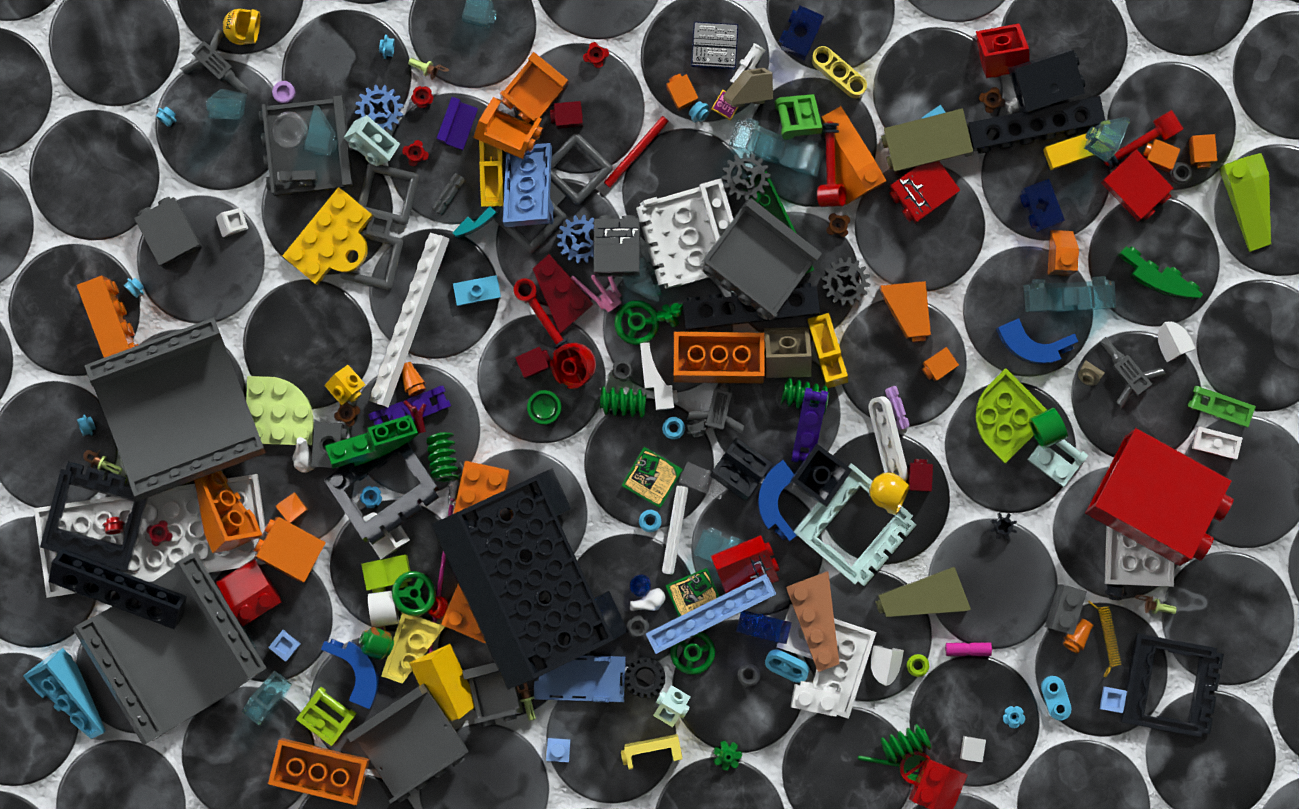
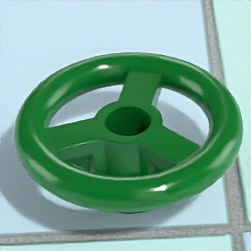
(630, 338)
(406, 597)
(688, 669)

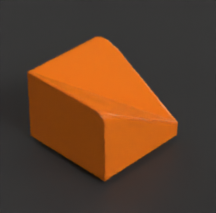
(292, 508)

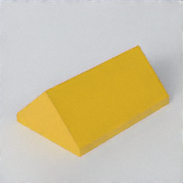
(445, 681)

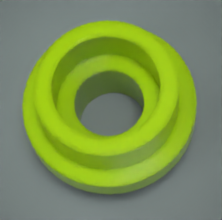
(925, 665)

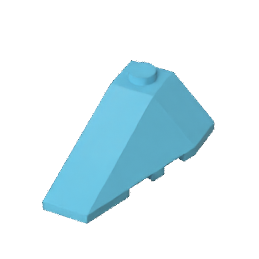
(64, 685)

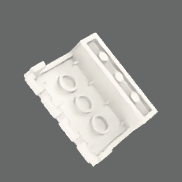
(684, 231)

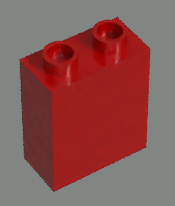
(1161, 498)

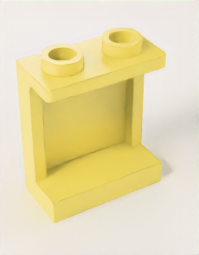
(651, 745)

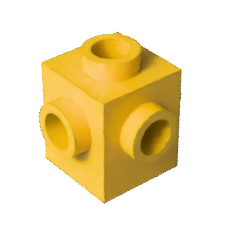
(345, 385)

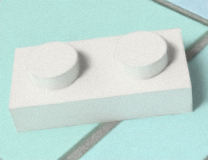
(1217, 443)

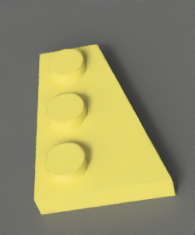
(411, 642)

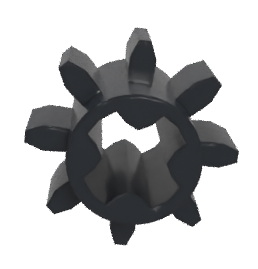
(998, 522)

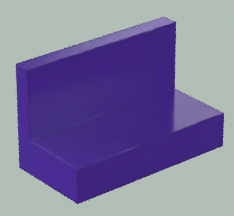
(457, 124)

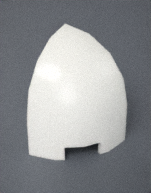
(1174, 341)
(886, 664)

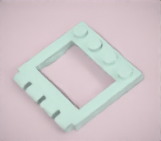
(873, 556)

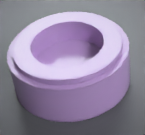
(283, 92)

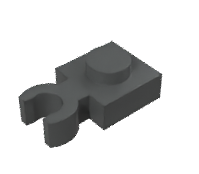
(304, 178)

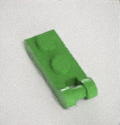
(1222, 406)

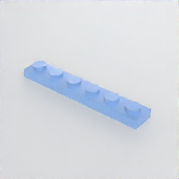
(711, 613)

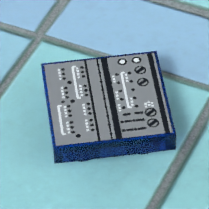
(714, 45)

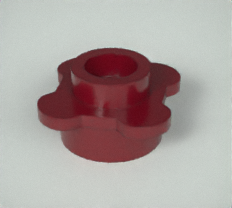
(153, 530)

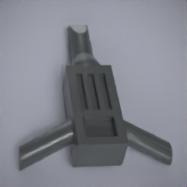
(207, 56)
(1130, 373)
(718, 410)

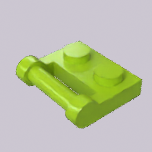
(322, 723)

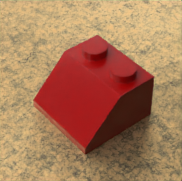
(1002, 49)
(248, 592)
(937, 786)

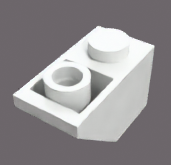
(391, 541)

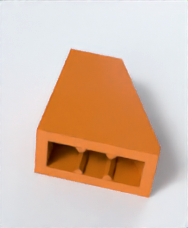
(1062, 253)
(909, 307)

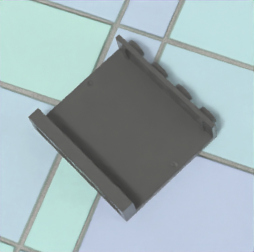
(410, 742)

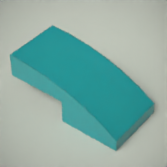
(468, 226)

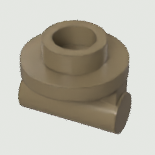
(1090, 374)

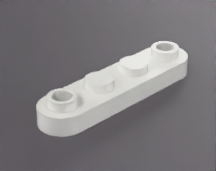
(887, 437)

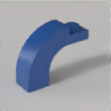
(1024, 348)
(768, 497)
(364, 667)

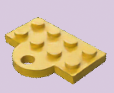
(331, 238)

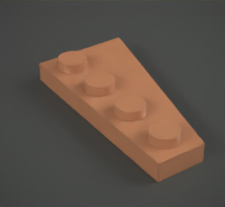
(815, 615)

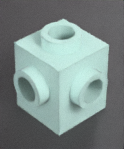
(674, 702)

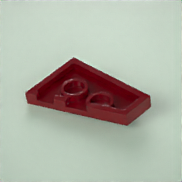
(561, 293)

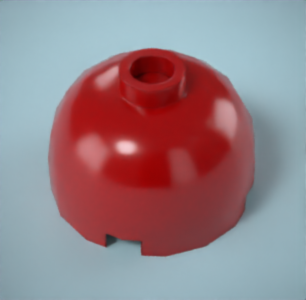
(573, 365)

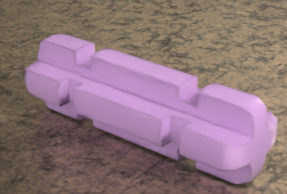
(897, 407)

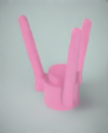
(609, 299)

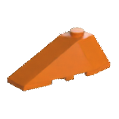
(853, 160)
(223, 515)

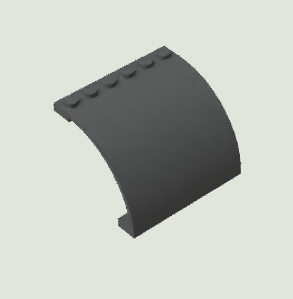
(175, 409)
(167, 672)

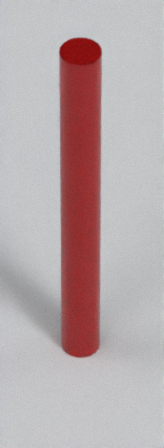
(636, 151)

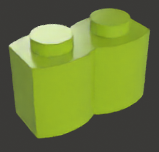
(385, 572)

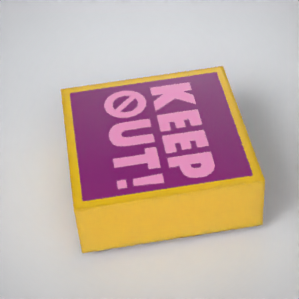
(724, 108)

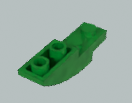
(1165, 282)
(372, 445)

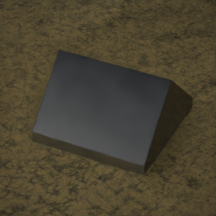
(820, 475)

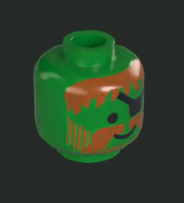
(376, 643)

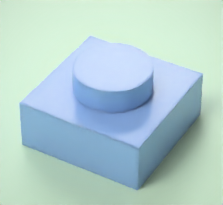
(284, 645)
(1113, 699)
(558, 750)

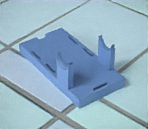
(529, 191)
(595, 678)

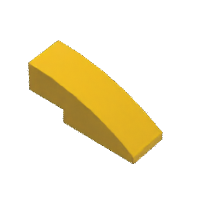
(1067, 152)
(491, 175)
(827, 350)

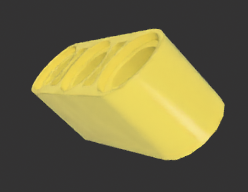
(844, 82)

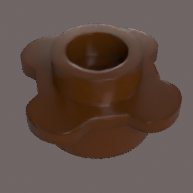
(998, 100)
(833, 229)
(353, 411)

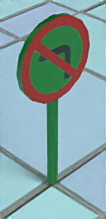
(908, 768)

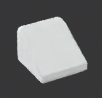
(231, 222)
(972, 749)

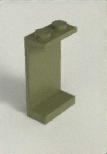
(927, 140)

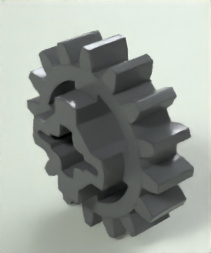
(736, 181)
(836, 276)

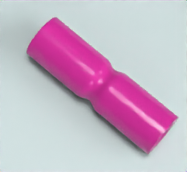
(971, 649)

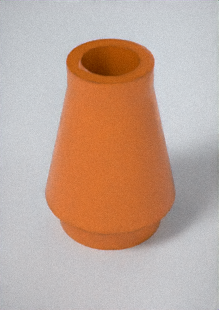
(412, 380)
(1078, 640)

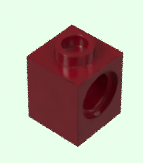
(567, 115)
(533, 362)
(920, 475)

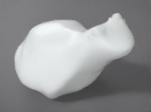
(302, 456)
(651, 601)

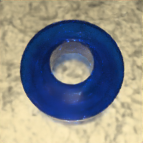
(640, 585)

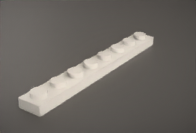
(409, 319)

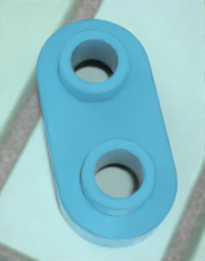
(787, 666)
(1056, 698)

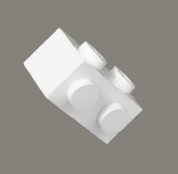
(815, 700)

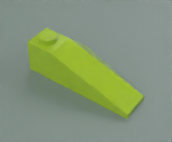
(1250, 196)

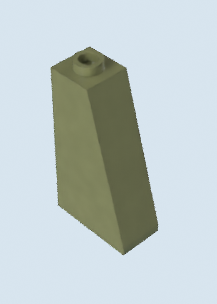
(928, 595)

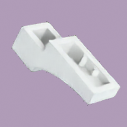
(664, 395)

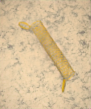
(1106, 636)

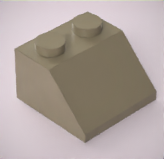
(787, 352)

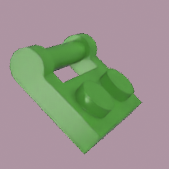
(805, 113)

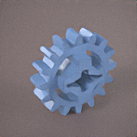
(385, 100)
(575, 248)

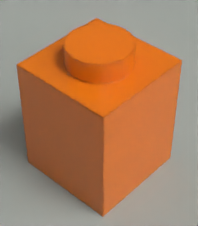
(681, 91)
(1203, 150)
(1161, 155)
(939, 364)

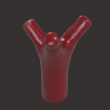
(417, 416)

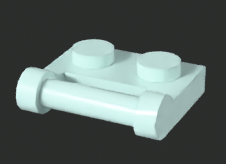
(1056, 466)

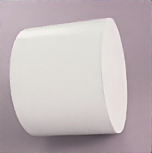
(382, 609)

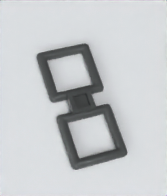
(560, 190)
(380, 225)

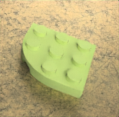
(279, 411)

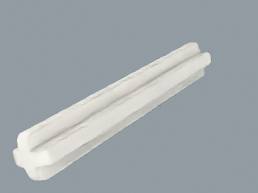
(675, 530)

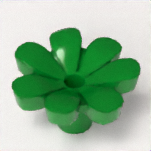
(670, 313)
(722, 754)

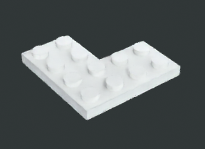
(853, 651)

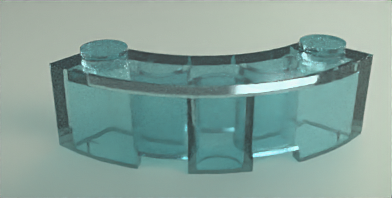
(772, 148)
(1066, 296)

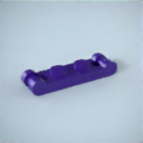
(400, 410)
(809, 423)

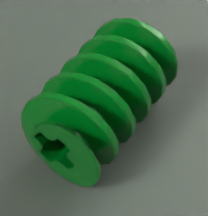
(796, 393)
(622, 402)
(440, 457)
(905, 743)

